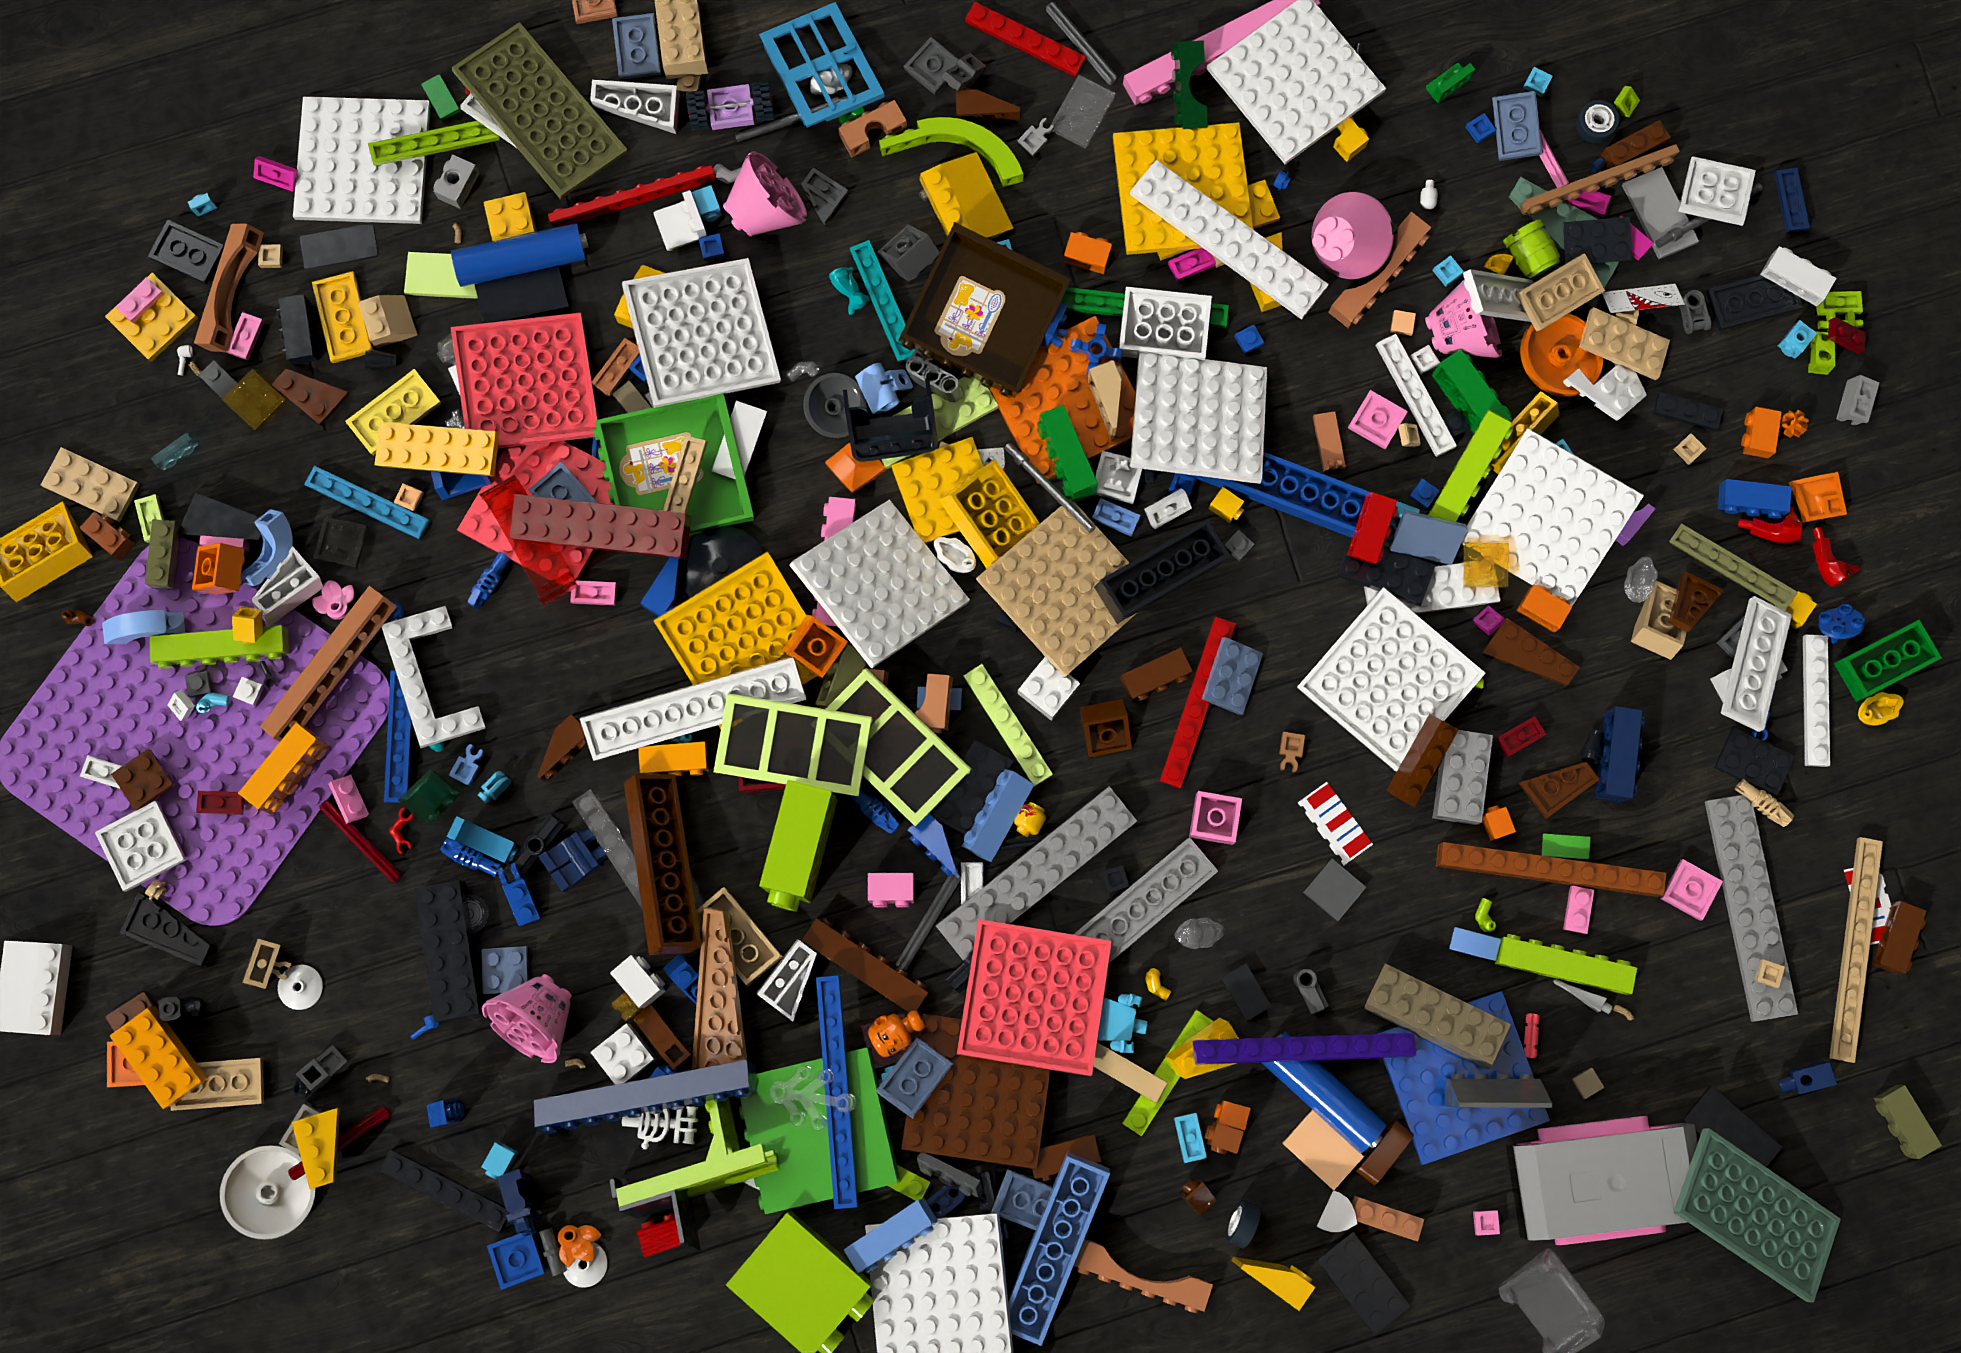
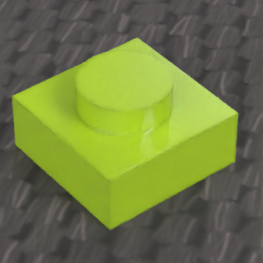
(1626, 101)

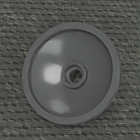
(829, 390)

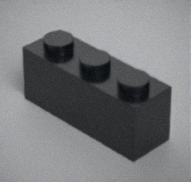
(297, 329)

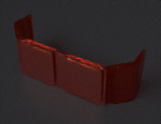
(540, 561)

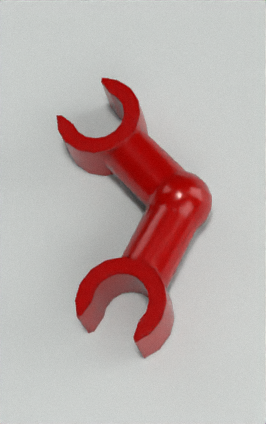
(395, 830)

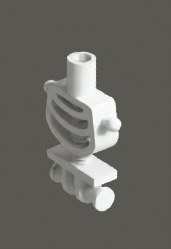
(666, 1123)

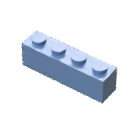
(997, 815)
(890, 1236)

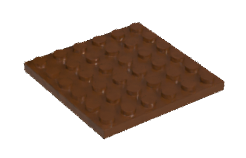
(980, 1107)

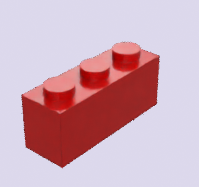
(1372, 528)

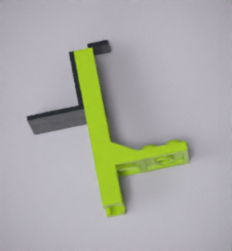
(722, 1168)

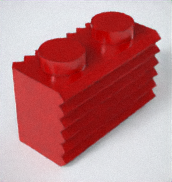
(659, 1236)

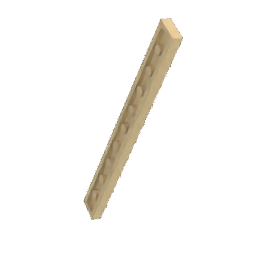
(1856, 950)

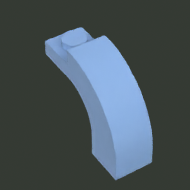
(276, 547)
(140, 624)

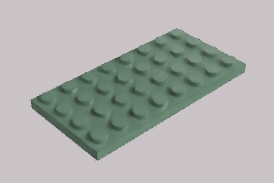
(1757, 1215)

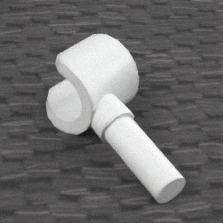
(183, 352)

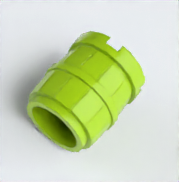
(1533, 249)

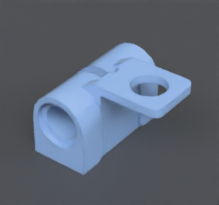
(881, 387)

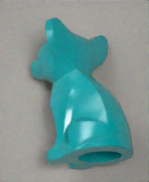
(846, 284)

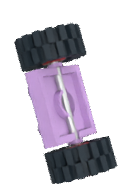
(730, 106)

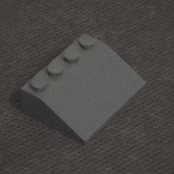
(1496, 1092)

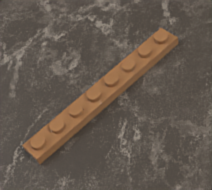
(1594, 182)

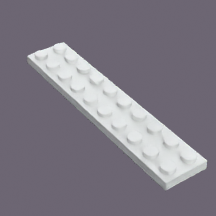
(1229, 239)
(687, 708)

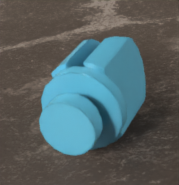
(494, 786)

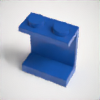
(454, 484)

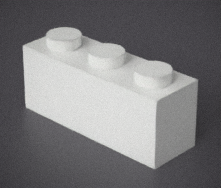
(1798, 276)

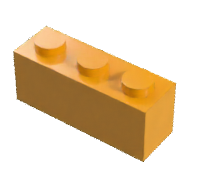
(674, 759)

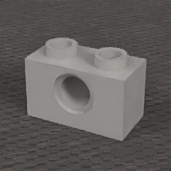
(456, 193)

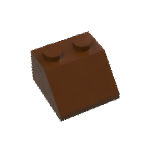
(1105, 728)

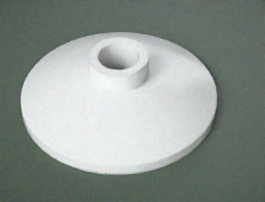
(310, 989)
(592, 1273)

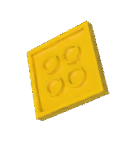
(158, 325)

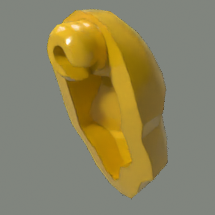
(1880, 708)

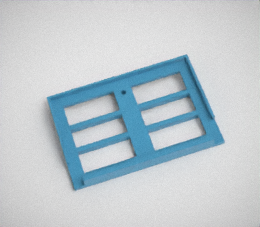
(812, 68)

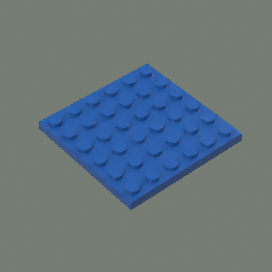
(1421, 1092)

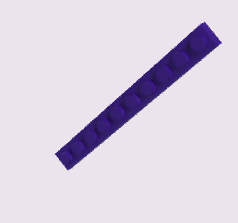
(1304, 1048)

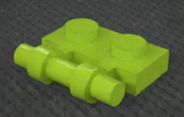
(1841, 303)

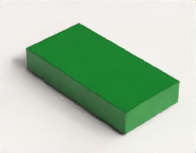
(440, 97)

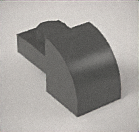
(964, 73)
(217, 379)
(321, 1069)

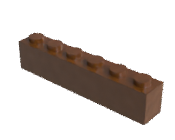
(865, 966)

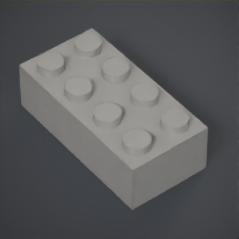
(1463, 779)

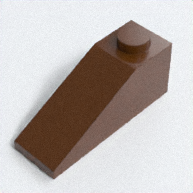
(982, 107)

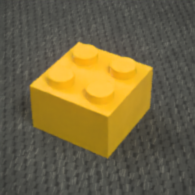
(510, 216)

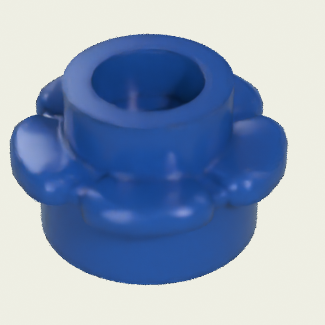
(1282, 180)

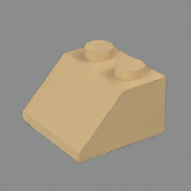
(387, 319)

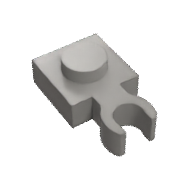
(1034, 138)

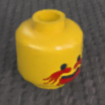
(1030, 819)

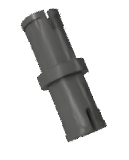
(552, 1251)

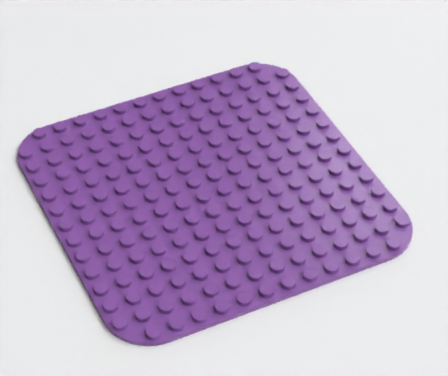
(116, 706)

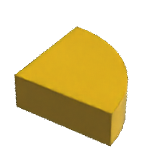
(1499, 263)

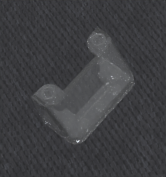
(1554, 1304)

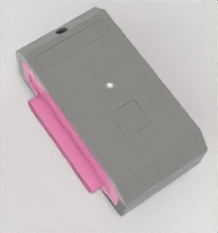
(1600, 1179)

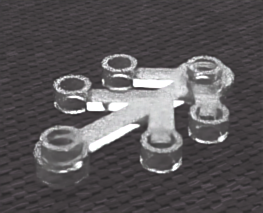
(808, 1097)

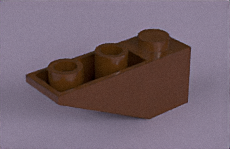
(564, 743)
(663, 1037)
(1197, 1196)

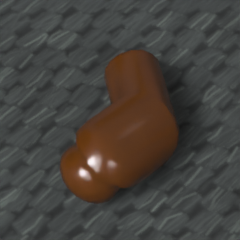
(77, 617)

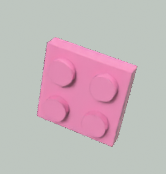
(1377, 419)
(1691, 889)

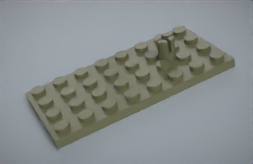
(539, 110)

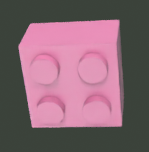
(1215, 818)
(891, 888)

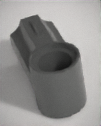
(1311, 992)

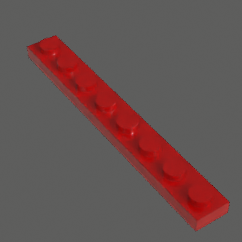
(640, 194)
(1194, 709)

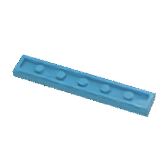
(367, 502)

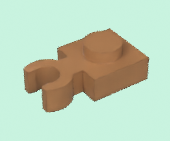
(1291, 747)

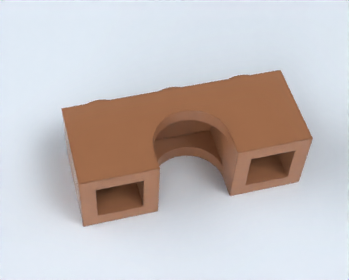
(887, 118)
(1387, 1219)

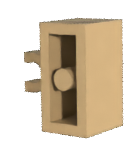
(262, 964)

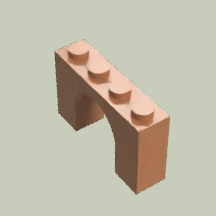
(937, 700)

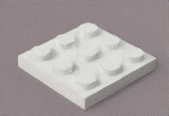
(1717, 191)
(140, 846)

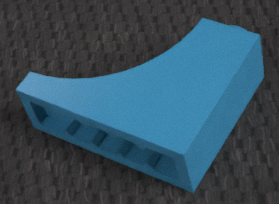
(483, 840)

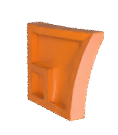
(852, 472)
(1819, 497)

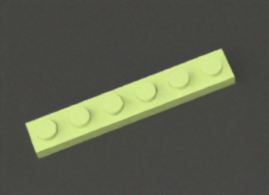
(1008, 725)

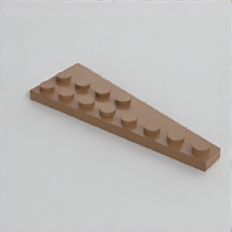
(718, 1011)

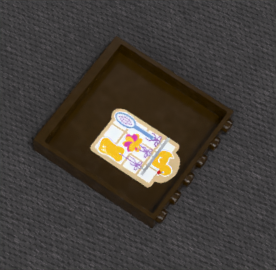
(984, 310)

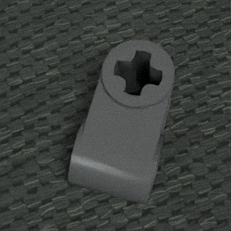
(1695, 316)

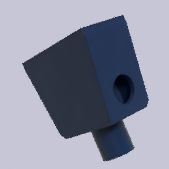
(1817, 1076)

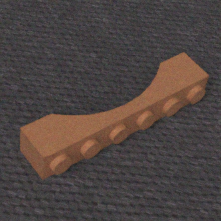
(239, 249)
(1353, 301)
(1186, 1290)

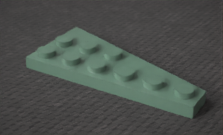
(1553, 221)

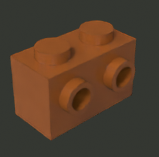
(108, 536)
(1223, 1138)

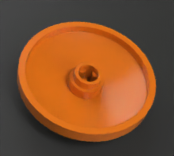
(1555, 354)

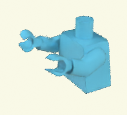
(1119, 1022)

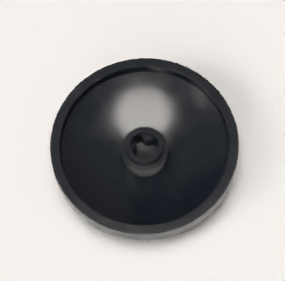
(714, 556)

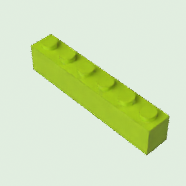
(1472, 466)
(216, 646)
(1566, 965)

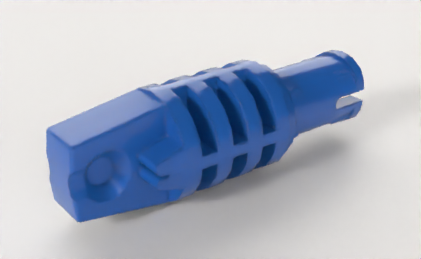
(488, 581)
(876, 812)
(469, 857)

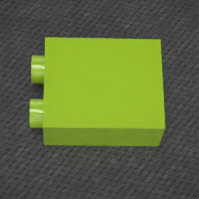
(798, 844)
(802, 1286)

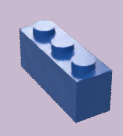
(1754, 498)

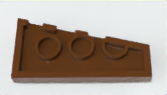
(1520, 648)

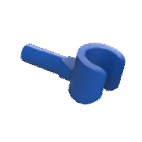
(1764, 732)
(430, 1024)

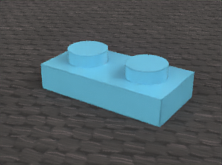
(1190, 1137)

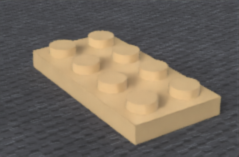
(1560, 292)
(1624, 343)
(90, 484)
(227, 1085)

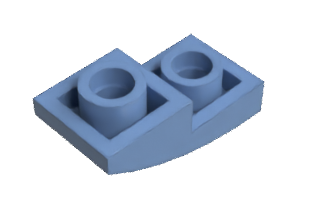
(1475, 943)

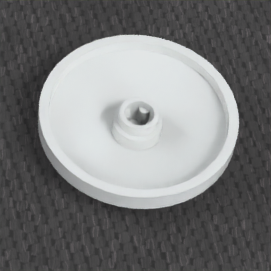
(262, 1197)

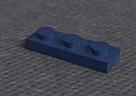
(1791, 200)

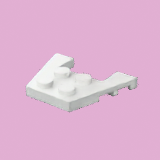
(1613, 393)

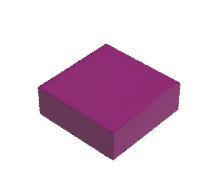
(1488, 620)

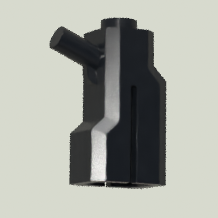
(181, 1009)

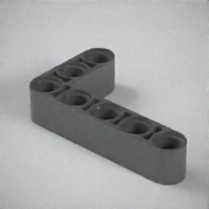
(930, 370)

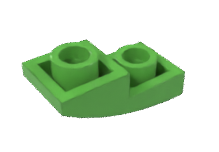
(1566, 846)

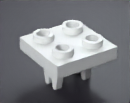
(1117, 478)

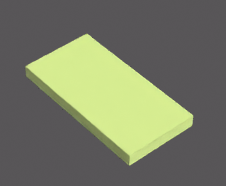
(434, 276)

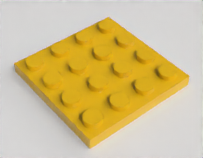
(930, 477)

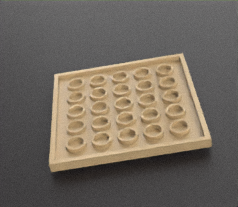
(1050, 588)

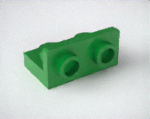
(1449, 81)

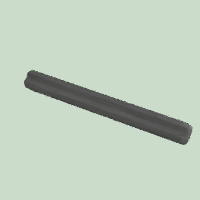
(1081, 43)
(927, 922)

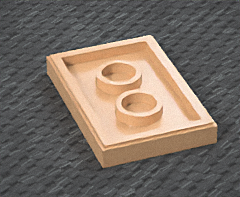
(1322, 1150)

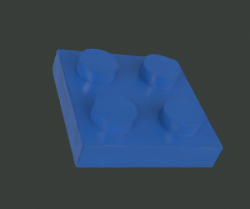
(516, 1260)

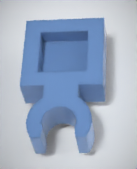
(465, 768)

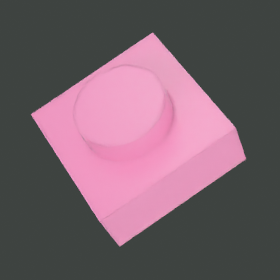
(1486, 1222)

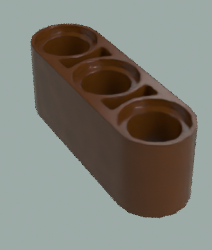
(1385, 1153)

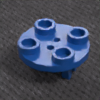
(1841, 622)

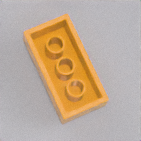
(283, 769)
(158, 1057)

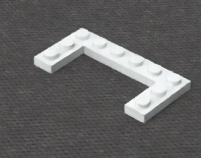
(398, 638)

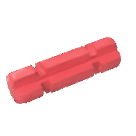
(1531, 1035)

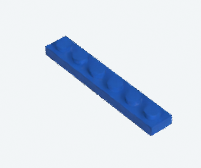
(397, 743)

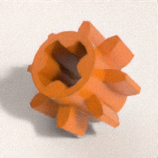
(1794, 423)

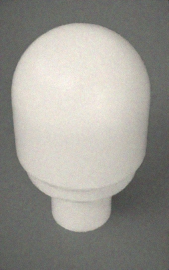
(1429, 195)

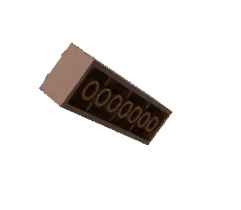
(662, 864)

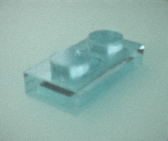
(181, 447)

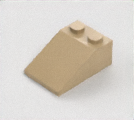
(1105, 386)
(1652, 625)

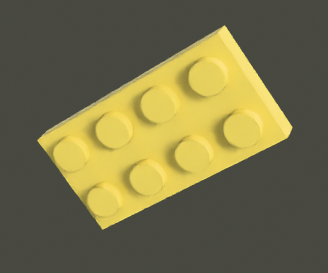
(400, 404)

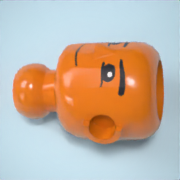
(893, 1033)

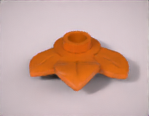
(579, 1246)

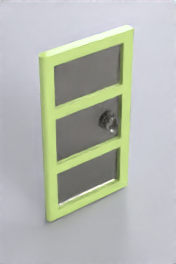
(793, 743)
(902, 753)

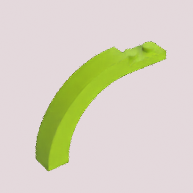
(963, 133)

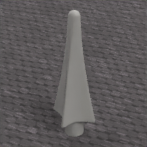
(1594, 1001)

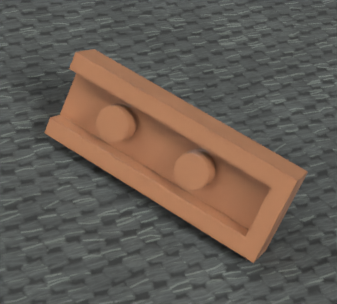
(616, 367)
(1329, 441)

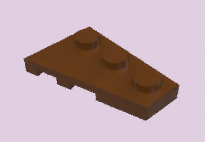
(310, 395)
(1692, 601)
(1558, 788)

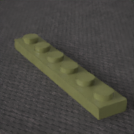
(1733, 567)

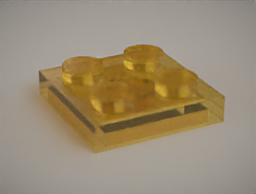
(253, 399)
(1485, 564)

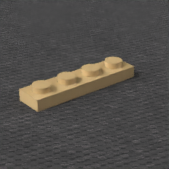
(685, 475)

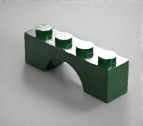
(1187, 57)

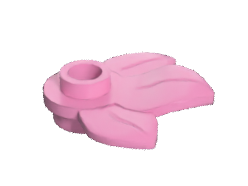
(333, 597)

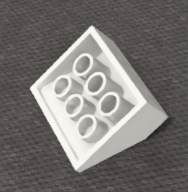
(1164, 323)
(33, 987)

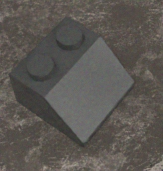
(909, 252)

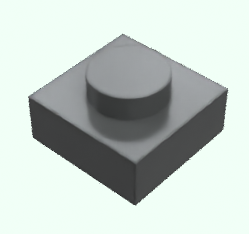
(1239, 545)
(198, 684)

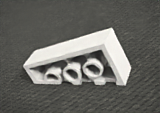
(641, 102)

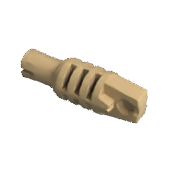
(1764, 802)

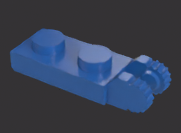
(519, 896)

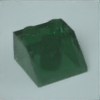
(429, 796)

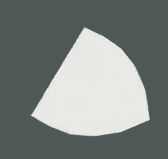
(1338, 1214)

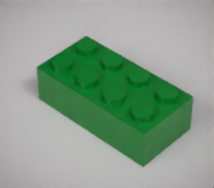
(1468, 389)
(1067, 453)
(1887, 660)

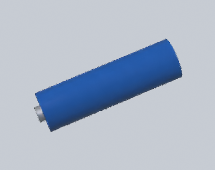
(518, 255)
(1330, 1101)

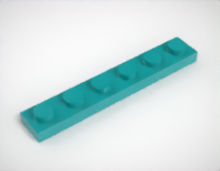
(881, 297)

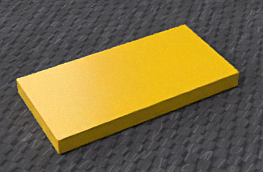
(341, 317)

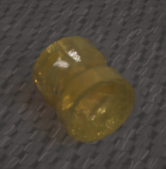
(626, 1007)

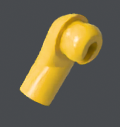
(1154, 985)

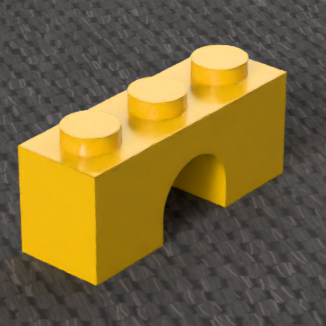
(1351, 139)

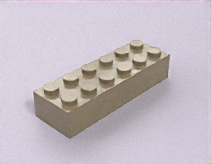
(1437, 1016)

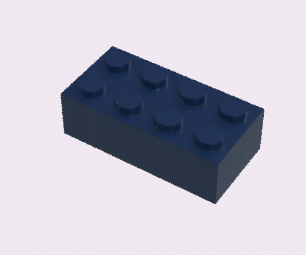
(1619, 754)

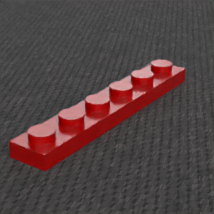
(1025, 39)

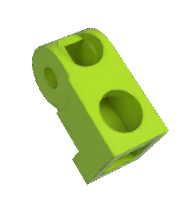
(1822, 354)

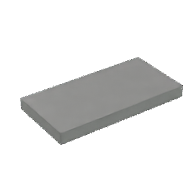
(1658, 210)

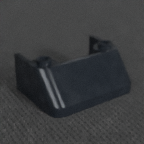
(894, 434)

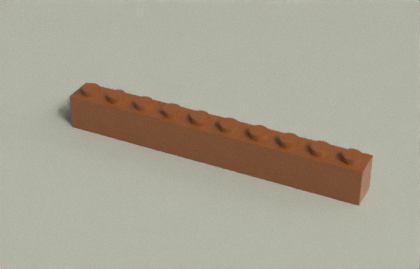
(1551, 869)

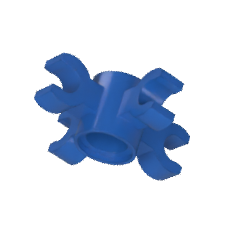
(1082, 347)

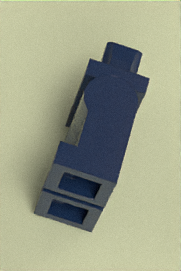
(573, 860)
(517, 1201)

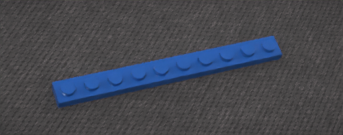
(838, 1122)

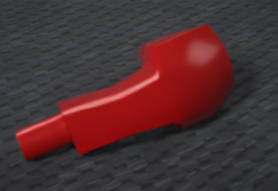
(1784, 532)
(1831, 570)

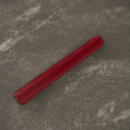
(360, 841)
(348, 1136)

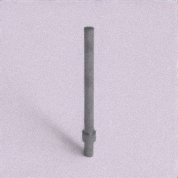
(780, 122)
(1677, 233)
(1022, 460)

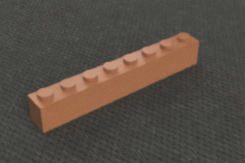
(329, 664)

